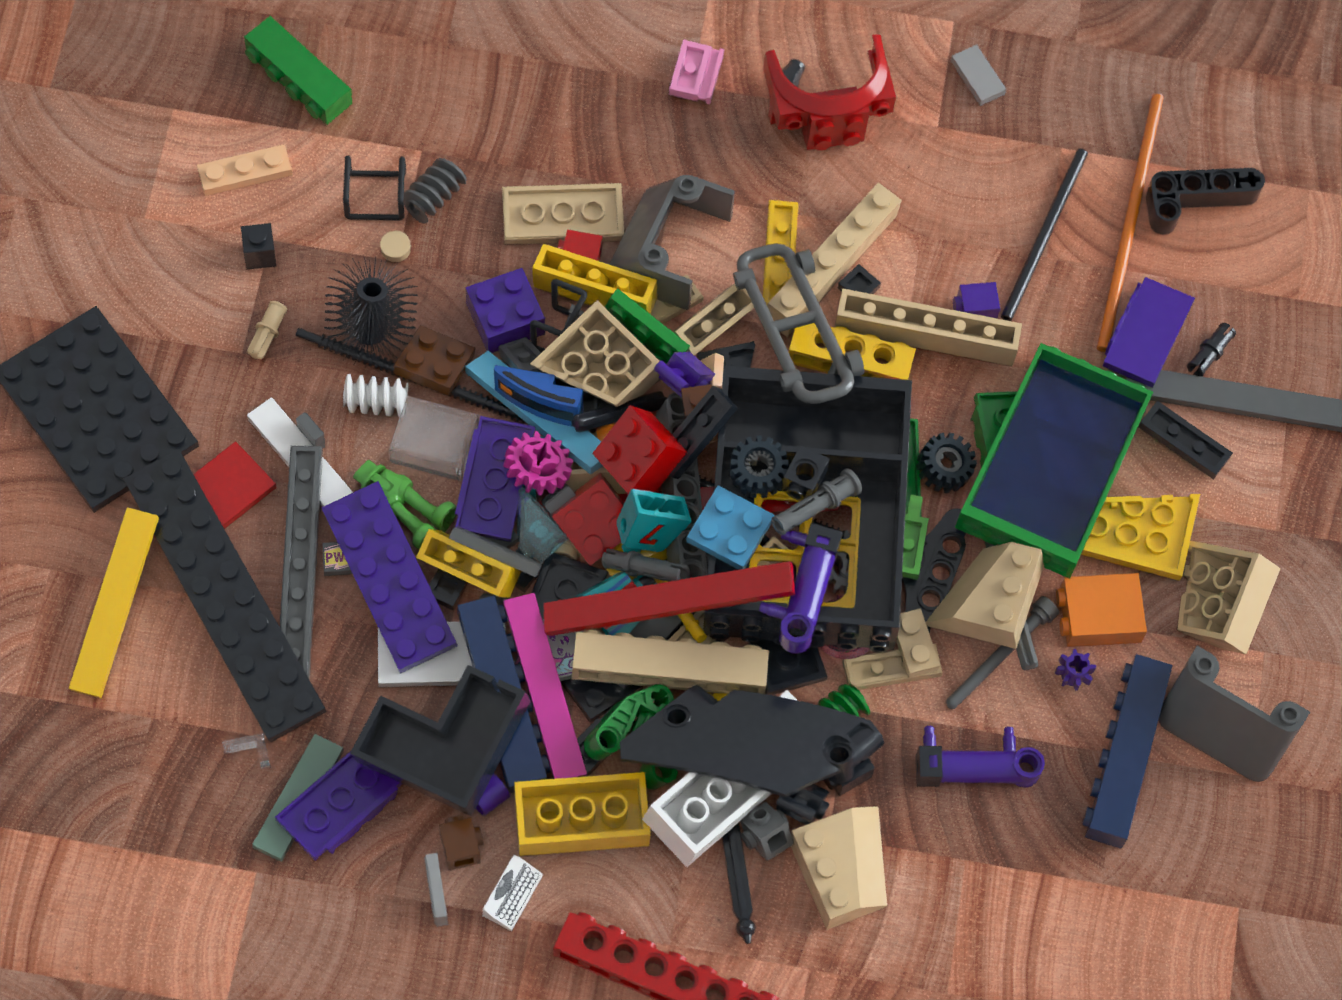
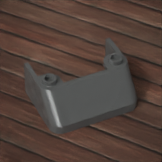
(638, 248)

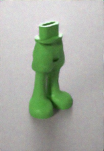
(400, 490)

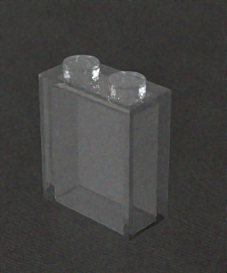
(433, 438)

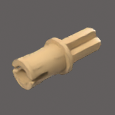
(267, 330)

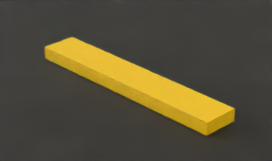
(113, 603)

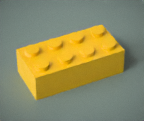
(581, 814)

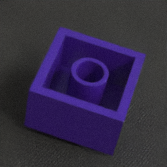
(503, 309)

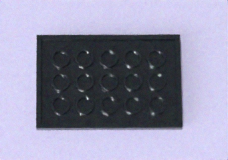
(93, 406)

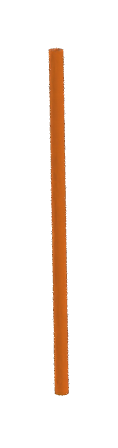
(1130, 222)

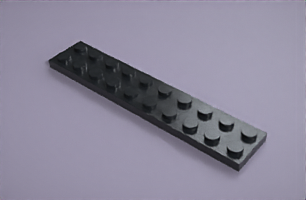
(225, 597)

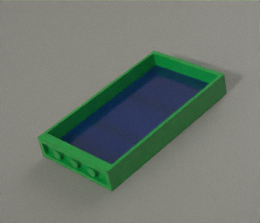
(1055, 458)

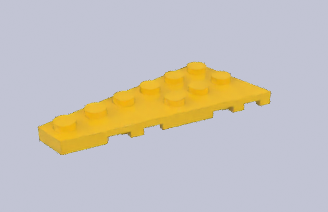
(1144, 533)

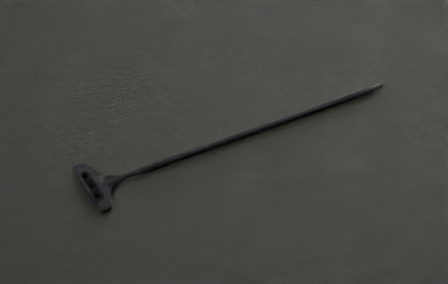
(933, 551)

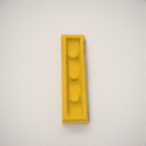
(781, 229)

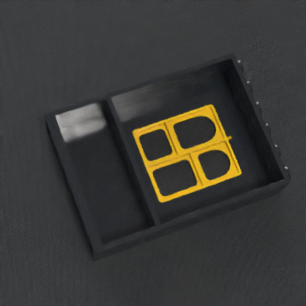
(856, 432)

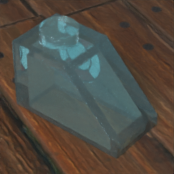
(536, 528)

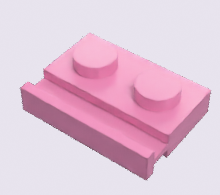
(696, 71)

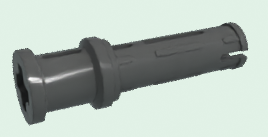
(828, 496)

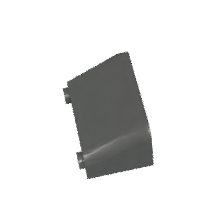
(1226, 724)

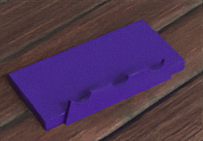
(1147, 331)
(487, 495)
(336, 806)

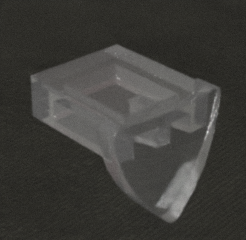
(249, 742)

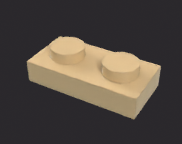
(916, 644)

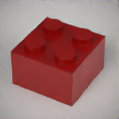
(639, 451)
(591, 518)

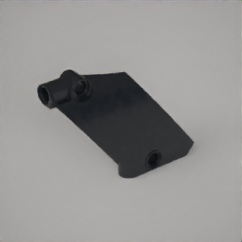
(754, 740)

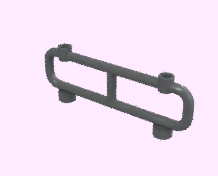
(800, 265)

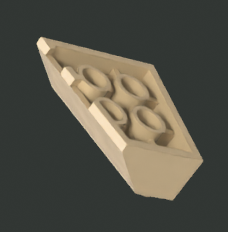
(600, 358)
(992, 595)
(1225, 595)
(843, 864)

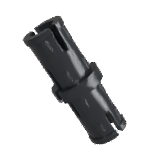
(1211, 349)

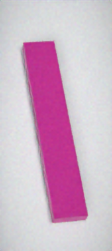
(544, 687)

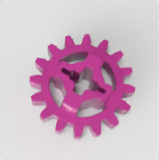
(553, 466)

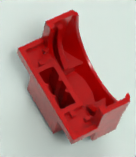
(831, 115)

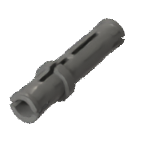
(635, 564)

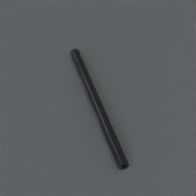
(1044, 235)

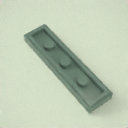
(314, 763)

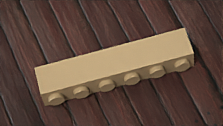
(839, 251)
(929, 327)
(669, 663)

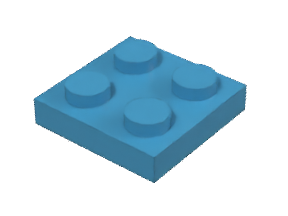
(730, 528)

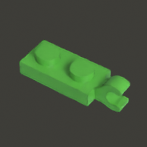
(914, 538)

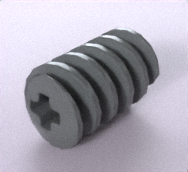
(432, 188)

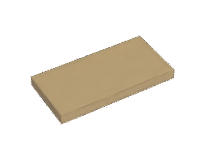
(547, 212)

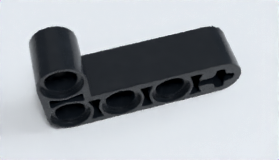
(1240, 188)

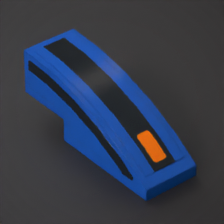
(539, 394)

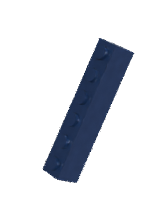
(491, 653)
(1128, 751)

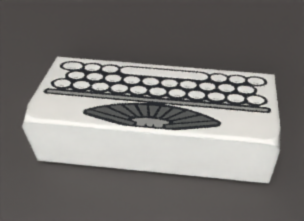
(512, 893)

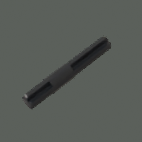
(611, 413)

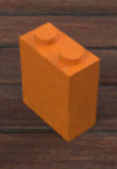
(1101, 610)

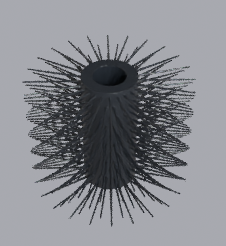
(370, 311)

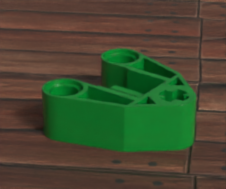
(618, 723)

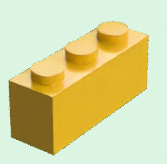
(468, 564)

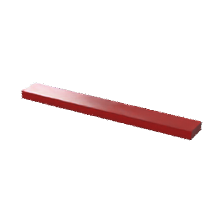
(669, 598)

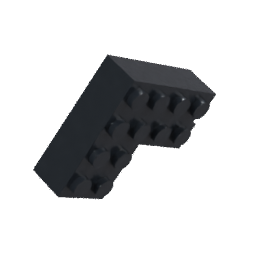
(446, 757)

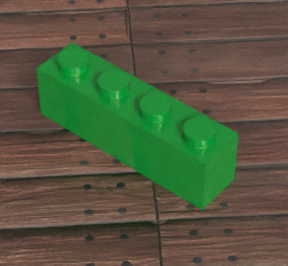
(297, 70)

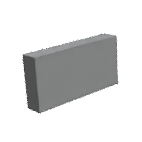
(978, 75)
(436, 890)

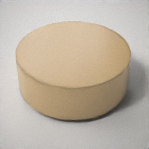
(395, 246)

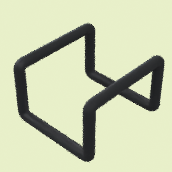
(400, 174)
(554, 291)

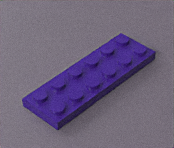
(389, 577)

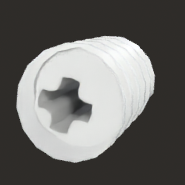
(374, 395)

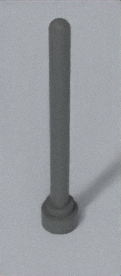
(1043, 611)

